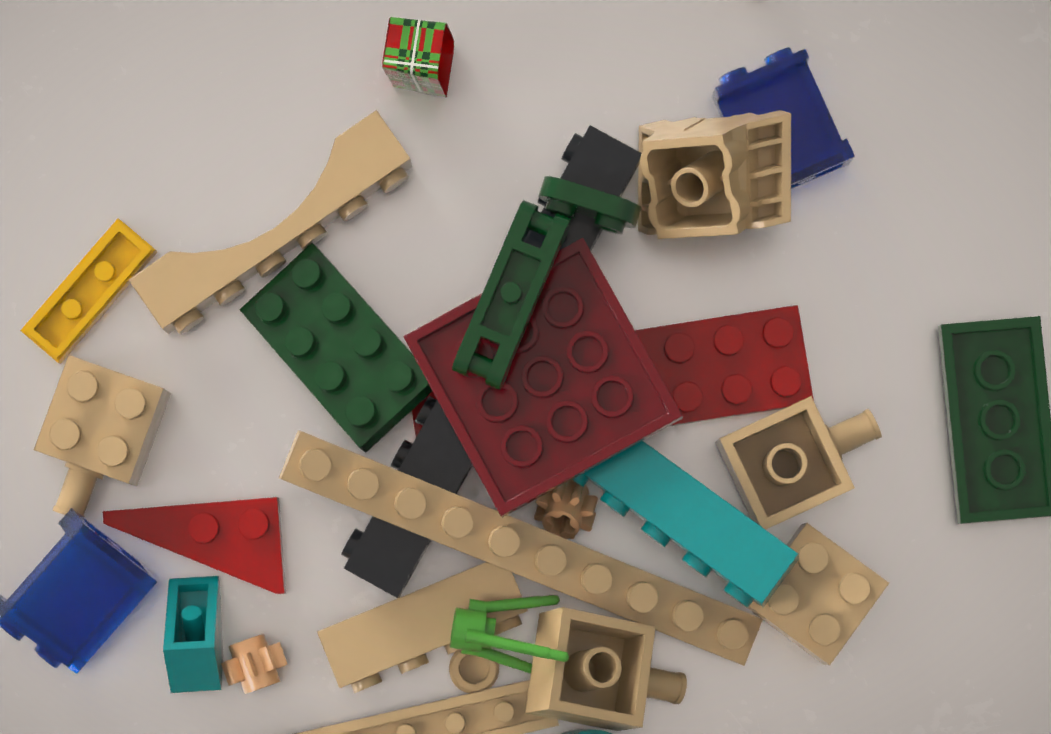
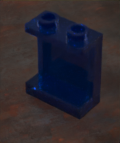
(788, 86)
(76, 595)

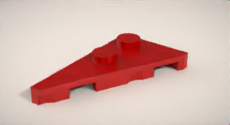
(227, 535)

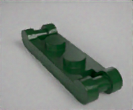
(511, 294)

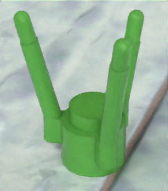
(475, 632)

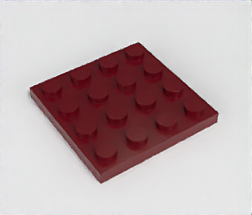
(571, 394)

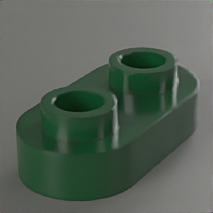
(609, 211)

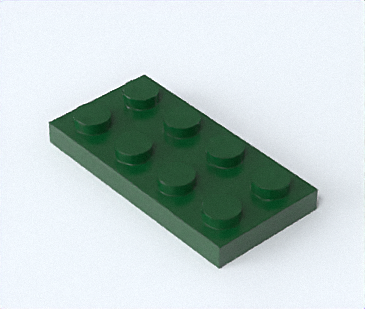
(338, 347)
(997, 418)

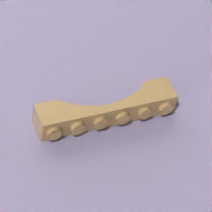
(187, 283)

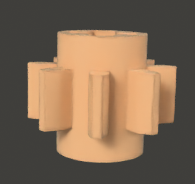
(567, 510)
(254, 663)

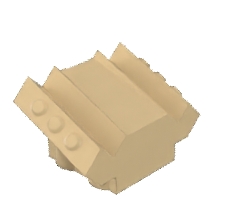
(714, 175)

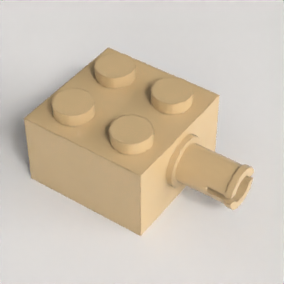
(100, 428)
(793, 460)
(821, 596)
(605, 672)

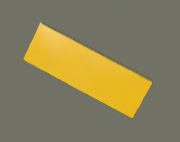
(88, 291)

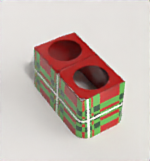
(418, 55)

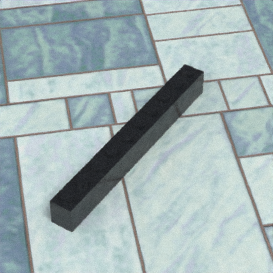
(389, 553)

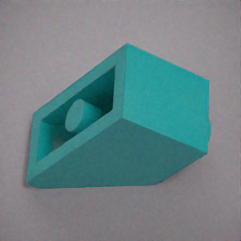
(193, 634)

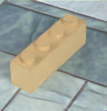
(413, 625)

